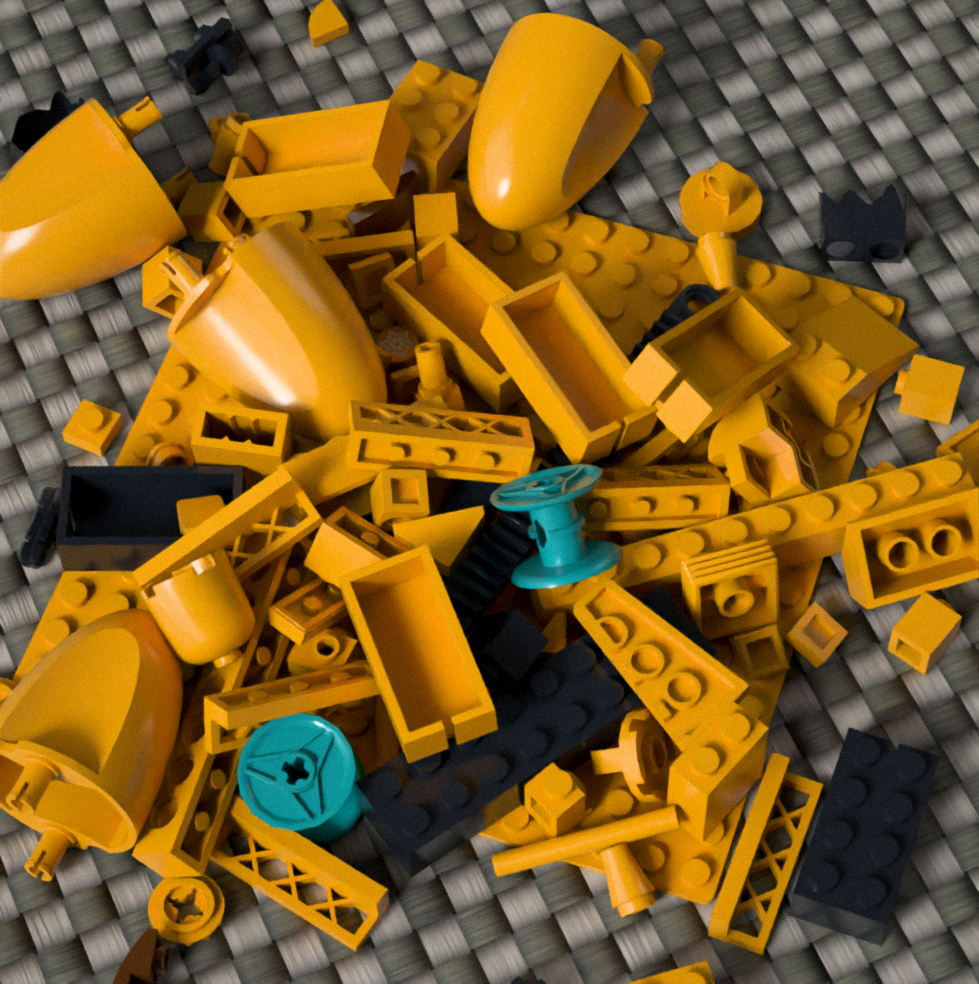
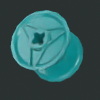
(556, 526)
(301, 777)

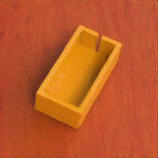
(318, 159)
(451, 311)
(710, 363)
(567, 368)
(328, 481)
(418, 653)

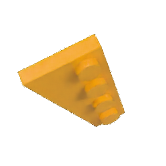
(661, 665)

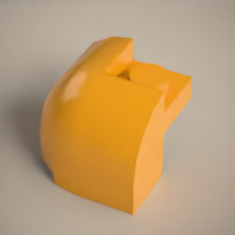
(761, 455)

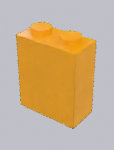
(241, 438)
(717, 770)

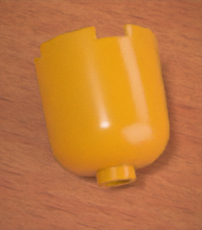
(203, 611)

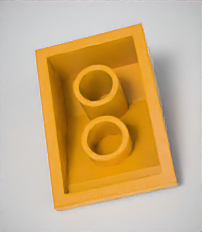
(843, 359)

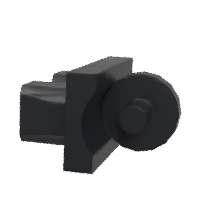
(209, 56)

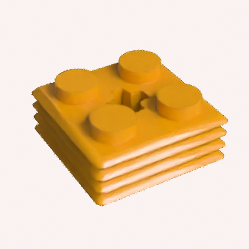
(731, 589)

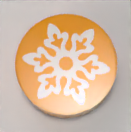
(401, 344)

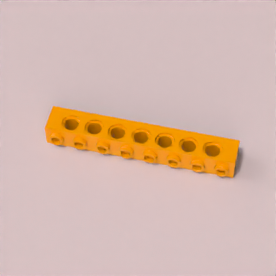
(199, 784)

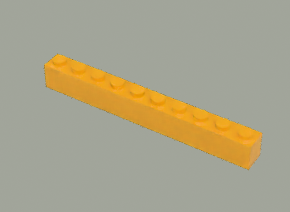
(796, 530)

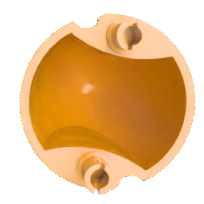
(554, 117)
(84, 205)
(278, 331)
(91, 737)

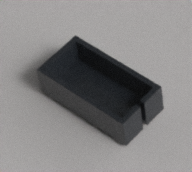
(131, 511)
(863, 836)

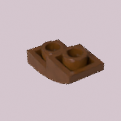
(387, 214)
(144, 961)

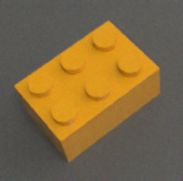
(440, 114)

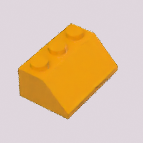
(913, 549)

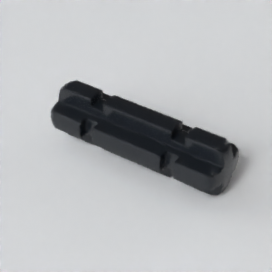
(41, 529)

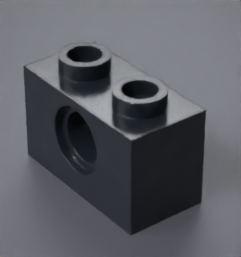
(505, 647)

